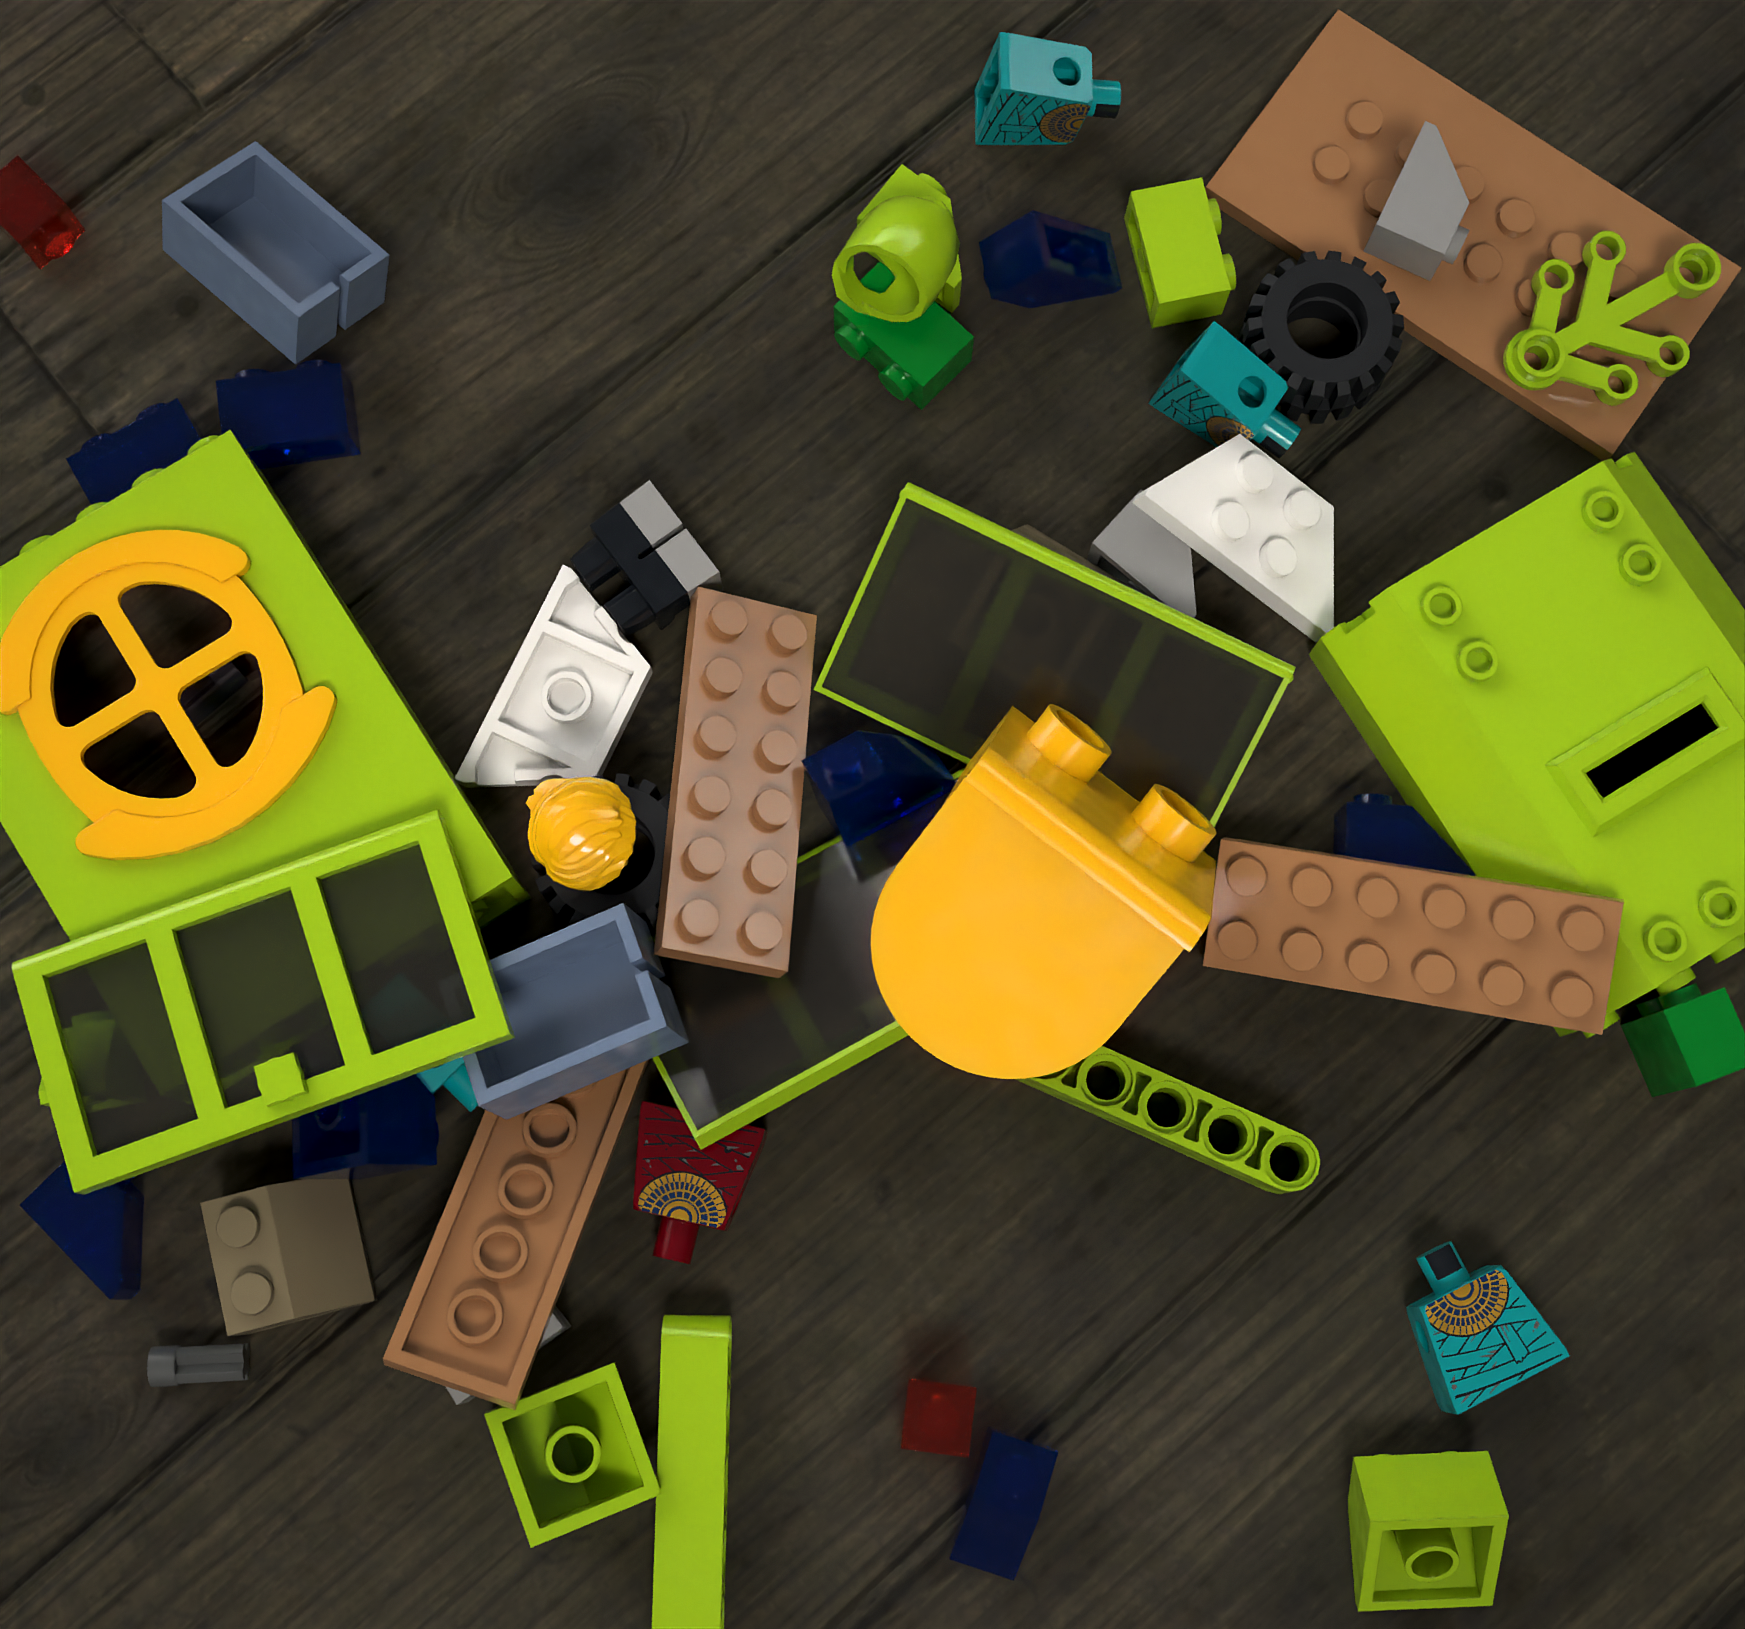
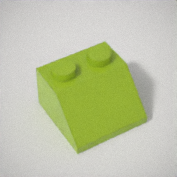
(572, 1454)
(1425, 1530)

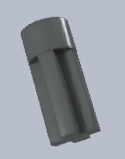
(197, 1364)

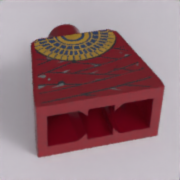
(689, 1183)

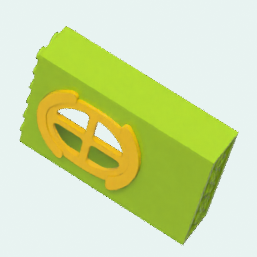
(334, 731)

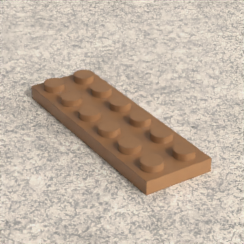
(737, 785)
(1414, 934)
(509, 1241)

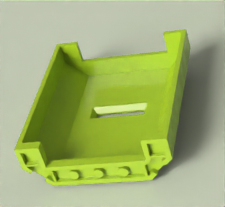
(1536, 662)

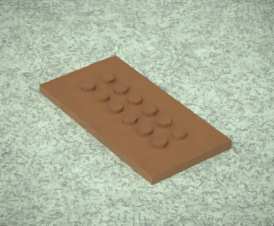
(1326, 163)

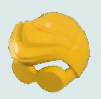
(581, 830)

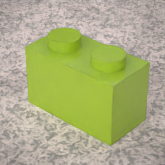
(1179, 252)

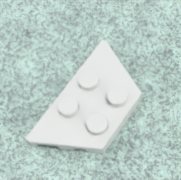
(1255, 528)
(561, 696)

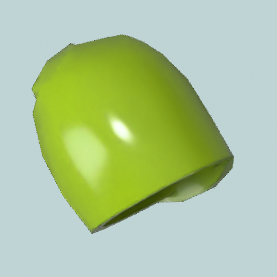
(914, 242)

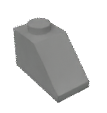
(1423, 211)
(1147, 558)

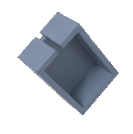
(274, 251)
(578, 1013)

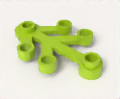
(1601, 323)

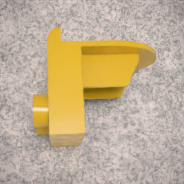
(1038, 903)

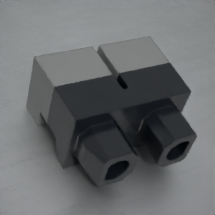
(652, 556)

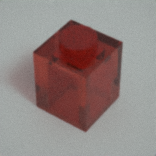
(35, 215)
(937, 1416)

